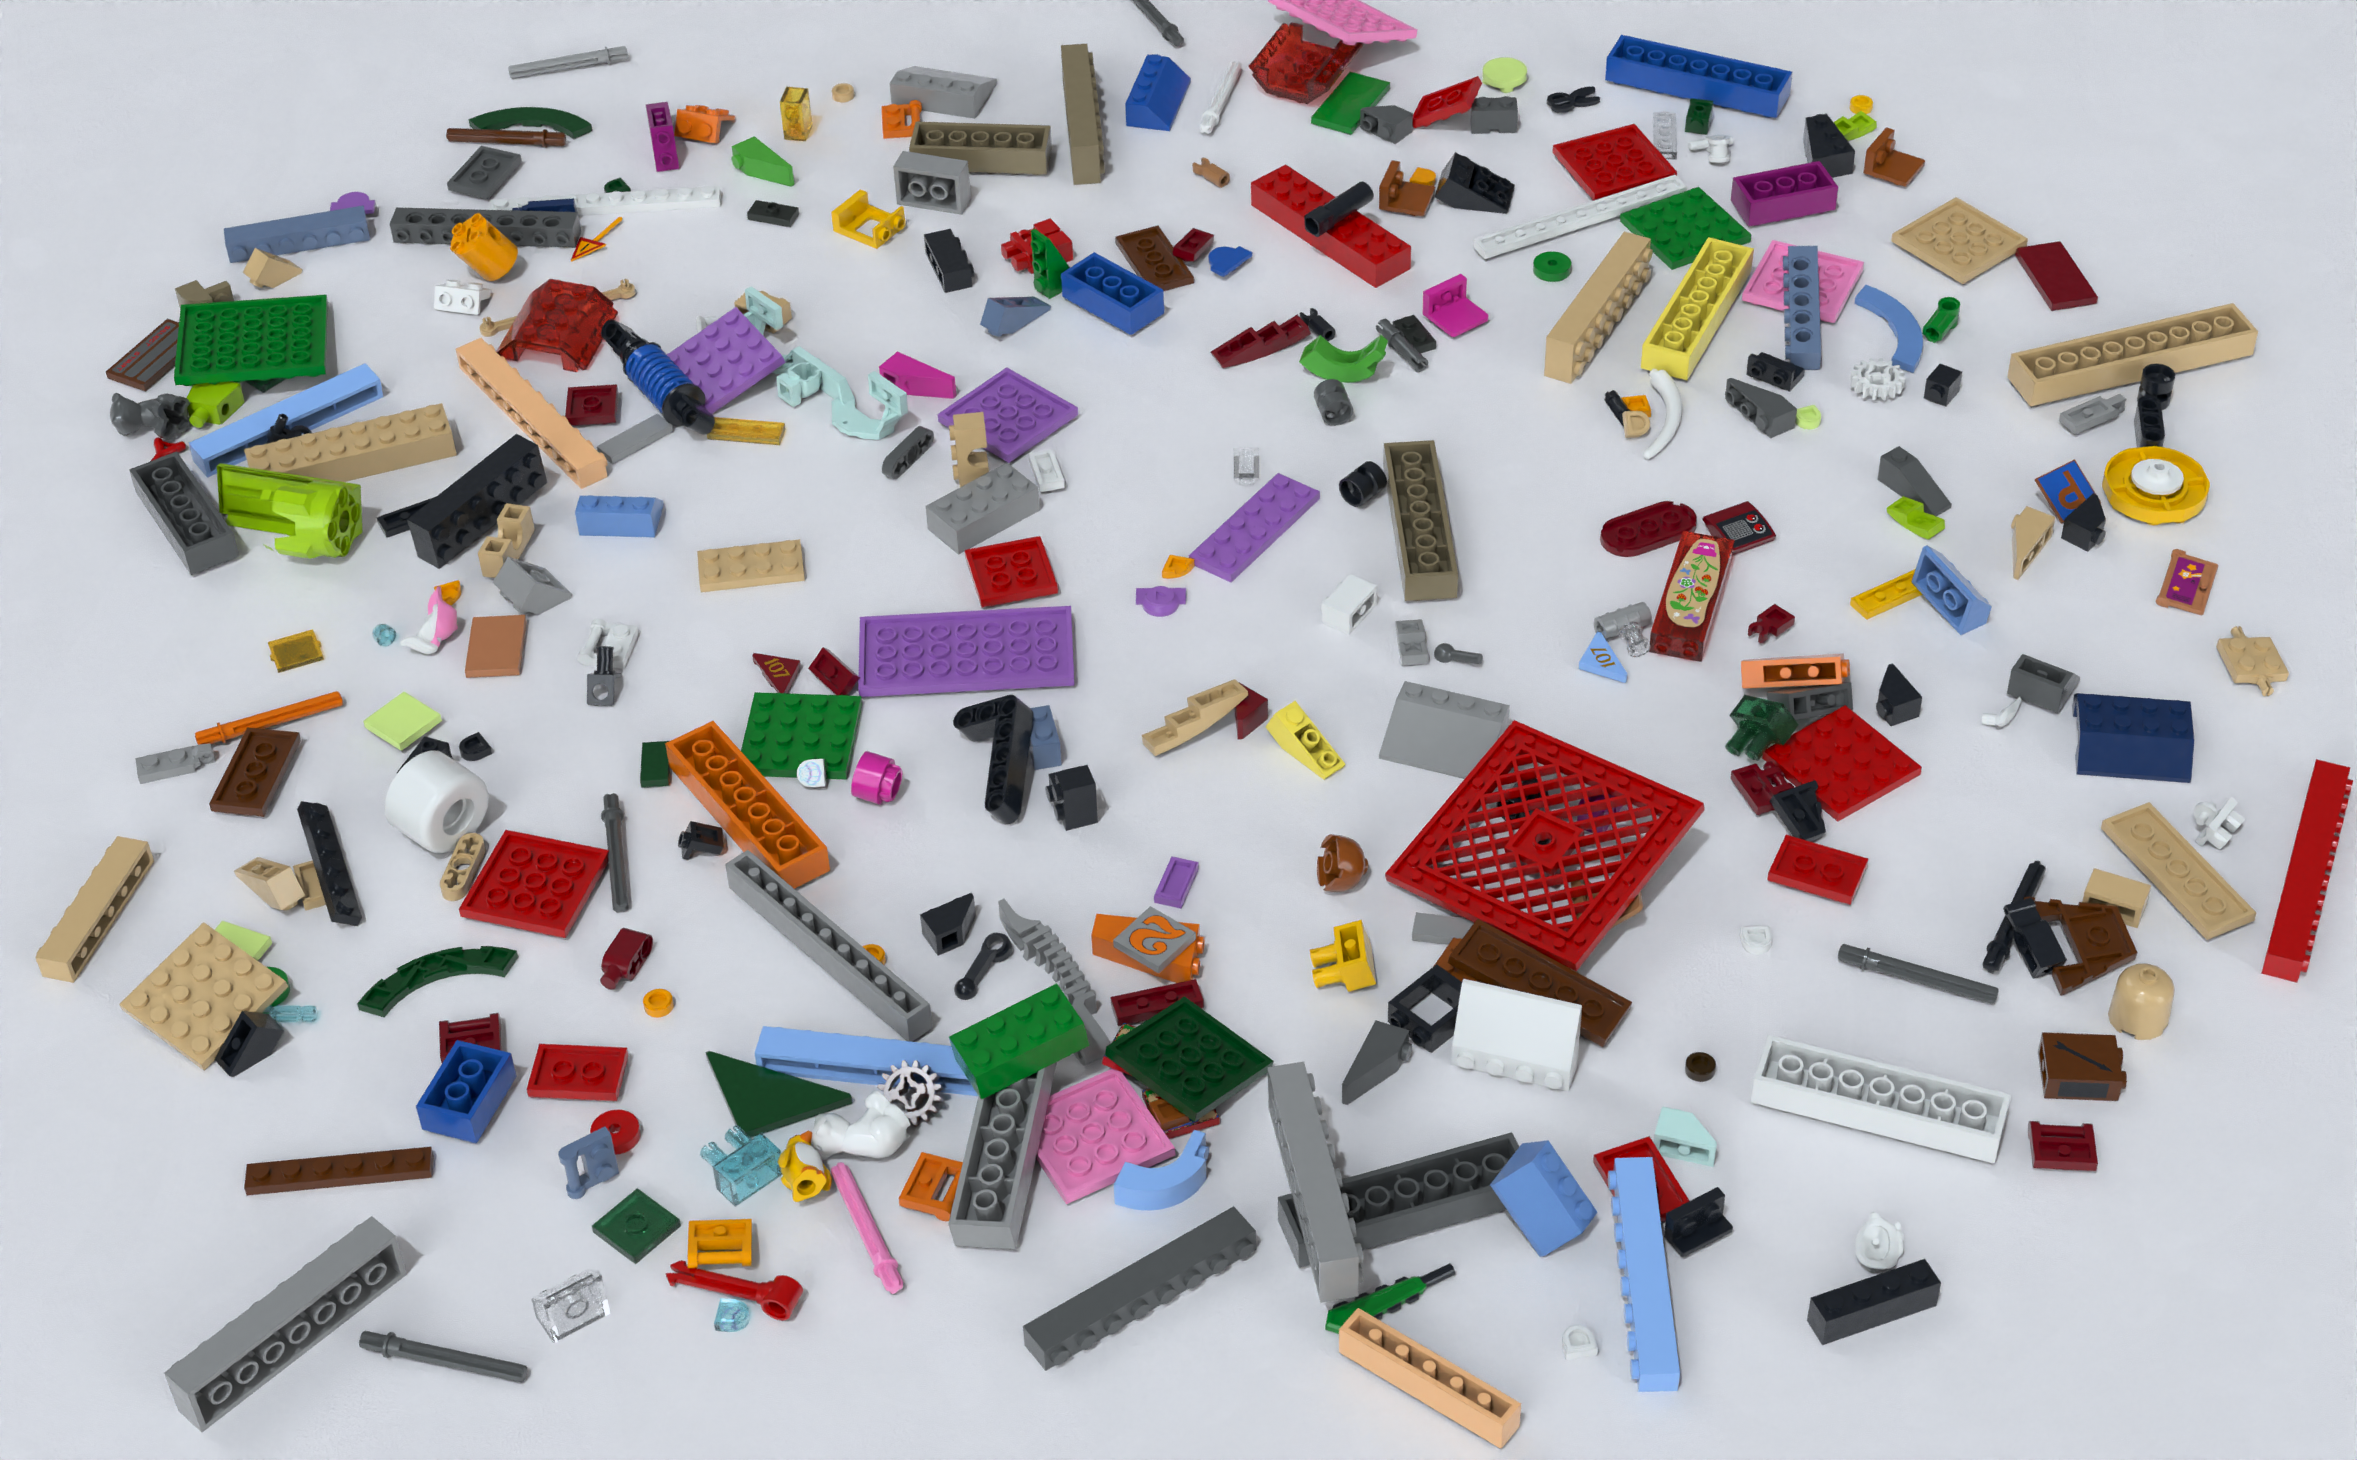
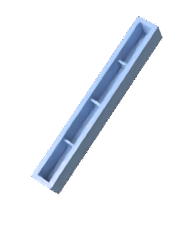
(308, 408)
(855, 1058)
(1645, 1275)

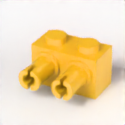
(1353, 958)

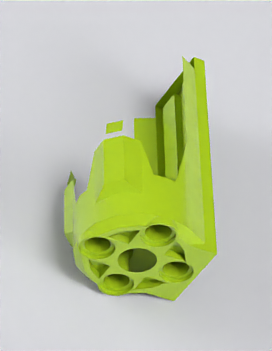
(313, 511)

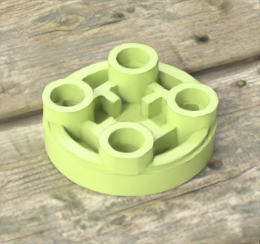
(1504, 73)

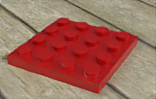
(1613, 161)
(1846, 761)
(535, 883)

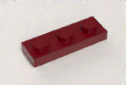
(1146, 1003)

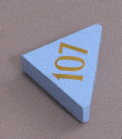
(1602, 660)

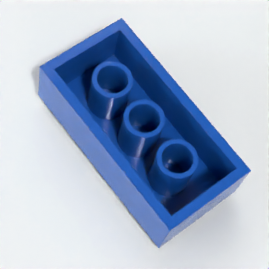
(1112, 293)

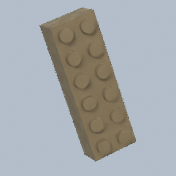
(987, 146)

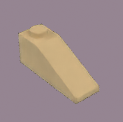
(2029, 537)
(271, 882)

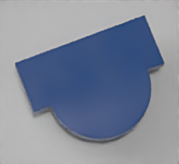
(1227, 259)

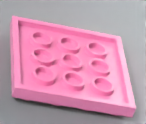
(1835, 274)
(1094, 1132)

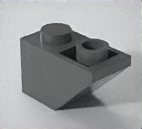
(1387, 122)

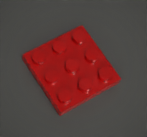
(1011, 571)

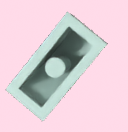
(1684, 1137)

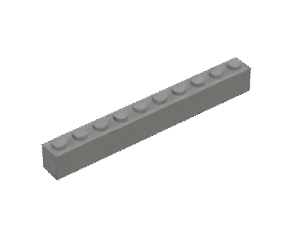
(829, 946)

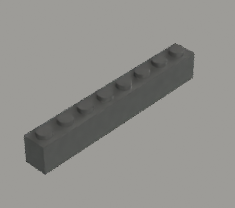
(1139, 1288)

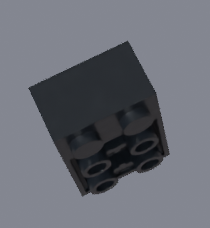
(1473, 187)

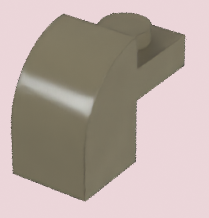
(194, 293)

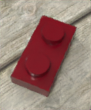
(1193, 245)
(833, 672)

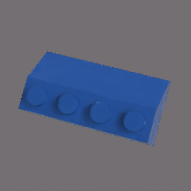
(1156, 94)

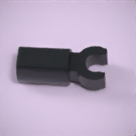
(1318, 325)

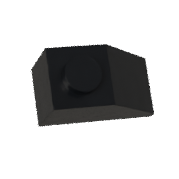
(2085, 524)
(1897, 698)
(248, 1042)

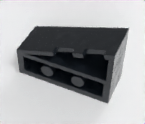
(1828, 145)

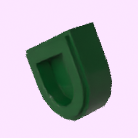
(616, 185)

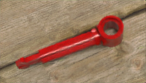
(776, 1296)

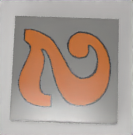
(1154, 939)

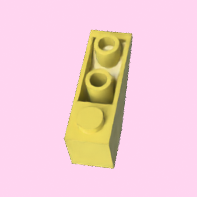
(1304, 741)

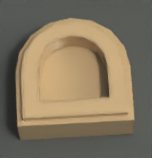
(1635, 423)

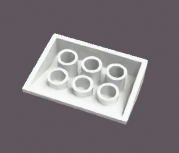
(1516, 1035)

